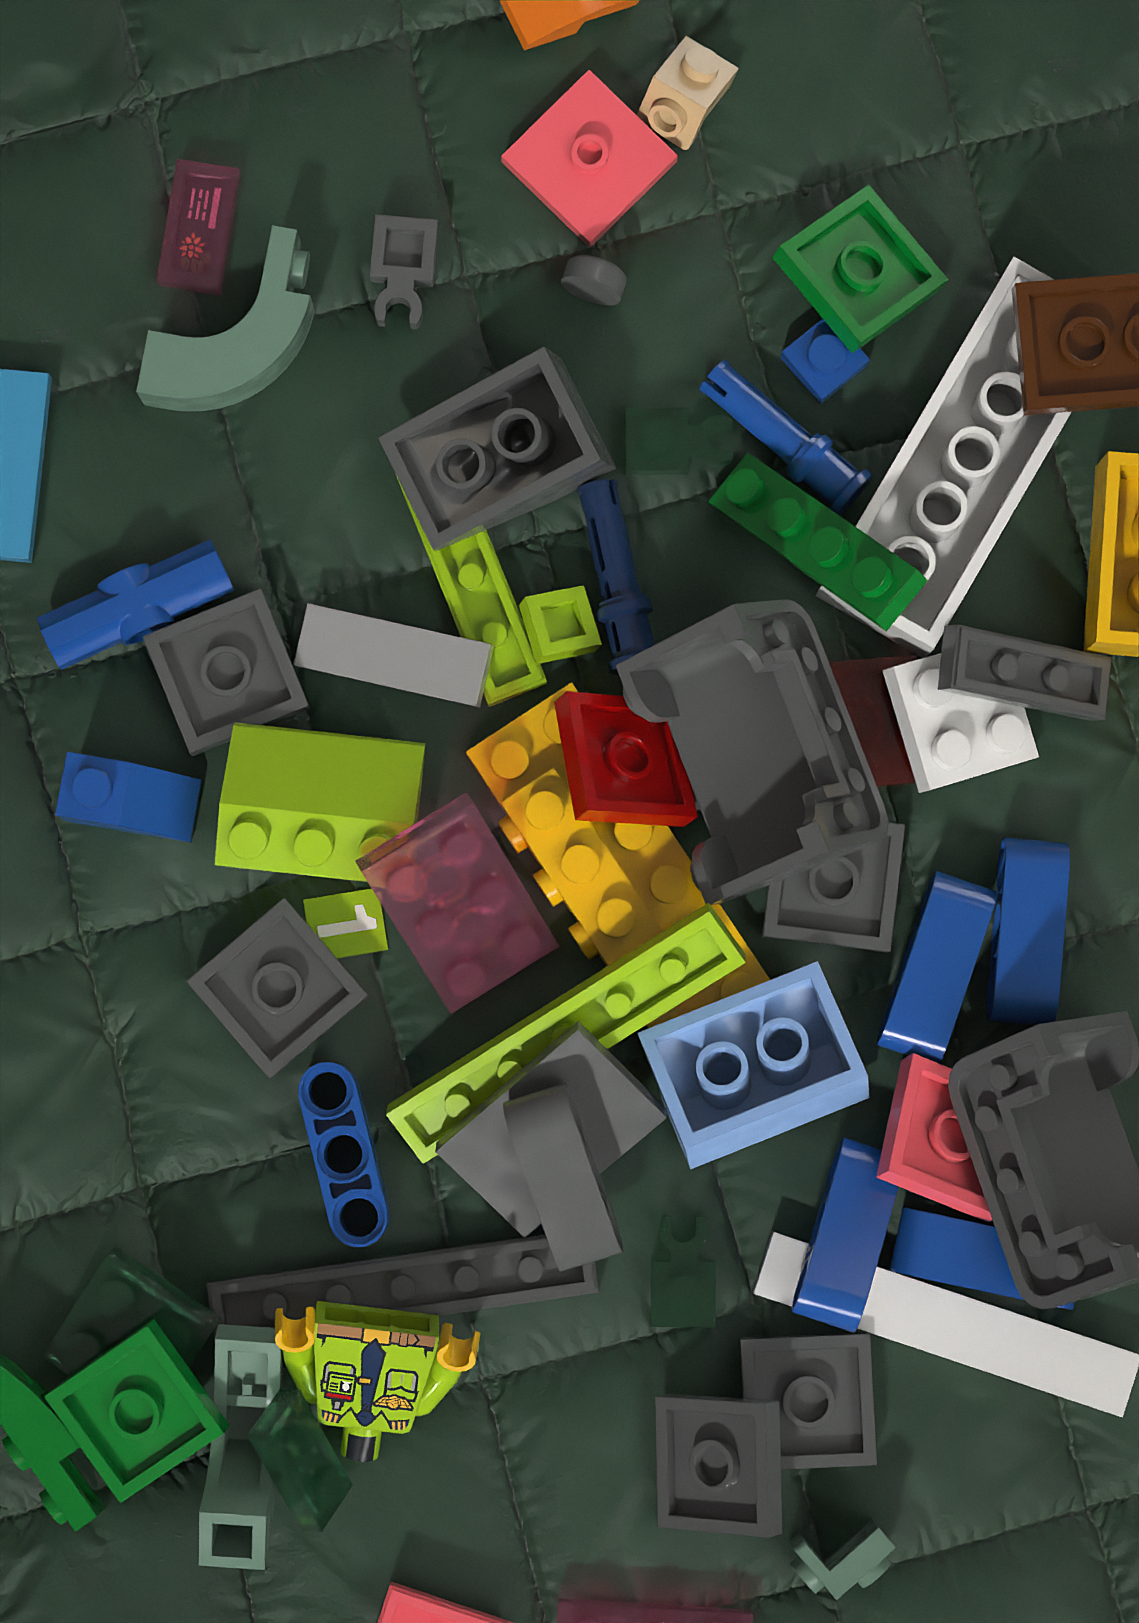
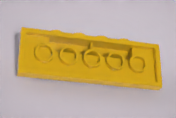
(613, 877)

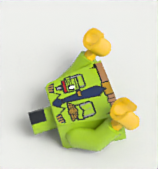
(371, 1368)

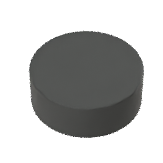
(594, 280)

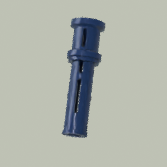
(623, 605)

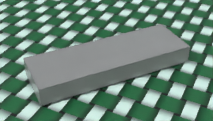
(393, 655)

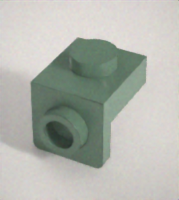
(856, 1561)

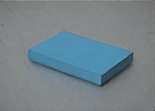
(22, 446)

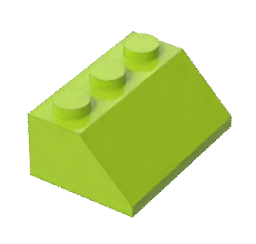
(314, 799)

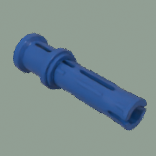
(807, 456)

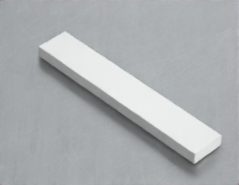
(972, 1332)

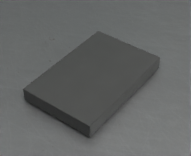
(609, 1101)

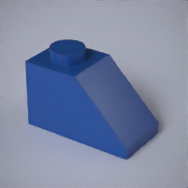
(128, 797)

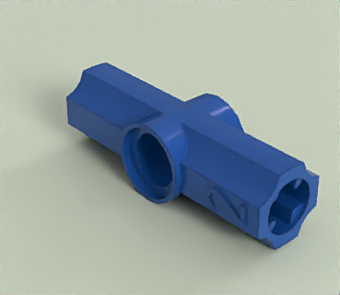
(135, 604)

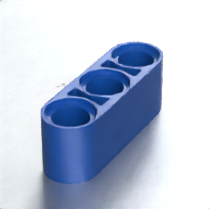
(1028, 931)
(936, 967)
(339, 1186)
(845, 1238)
(953, 1253)

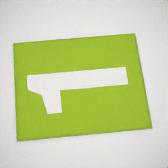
(348, 922)

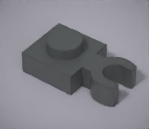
(403, 258)

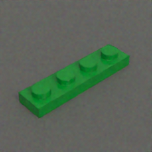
(818, 541)

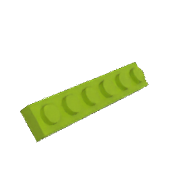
(607, 1004)

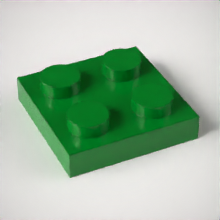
(860, 268)
(137, 1411)

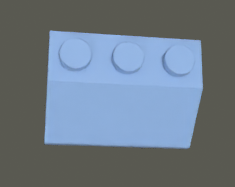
(754, 1065)

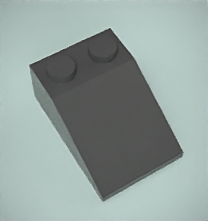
(497, 450)

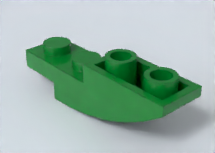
(43, 1443)

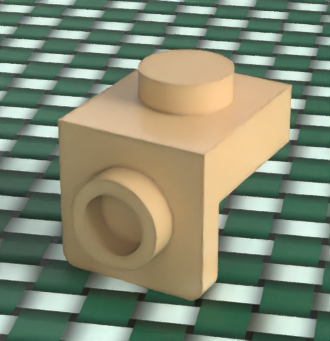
(685, 92)

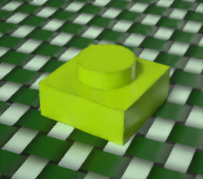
(560, 624)

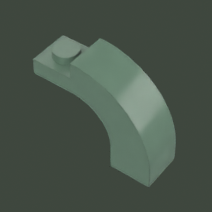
(244, 360)
(238, 1488)

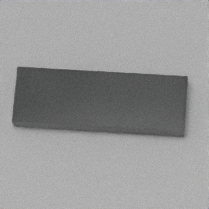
(1024, 673)

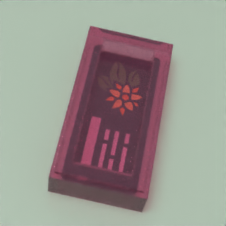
(198, 227)

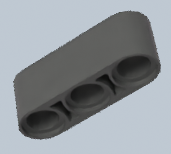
(563, 1177)

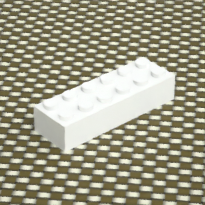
(959, 472)

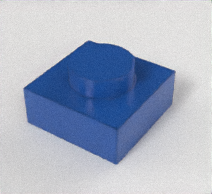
(823, 361)

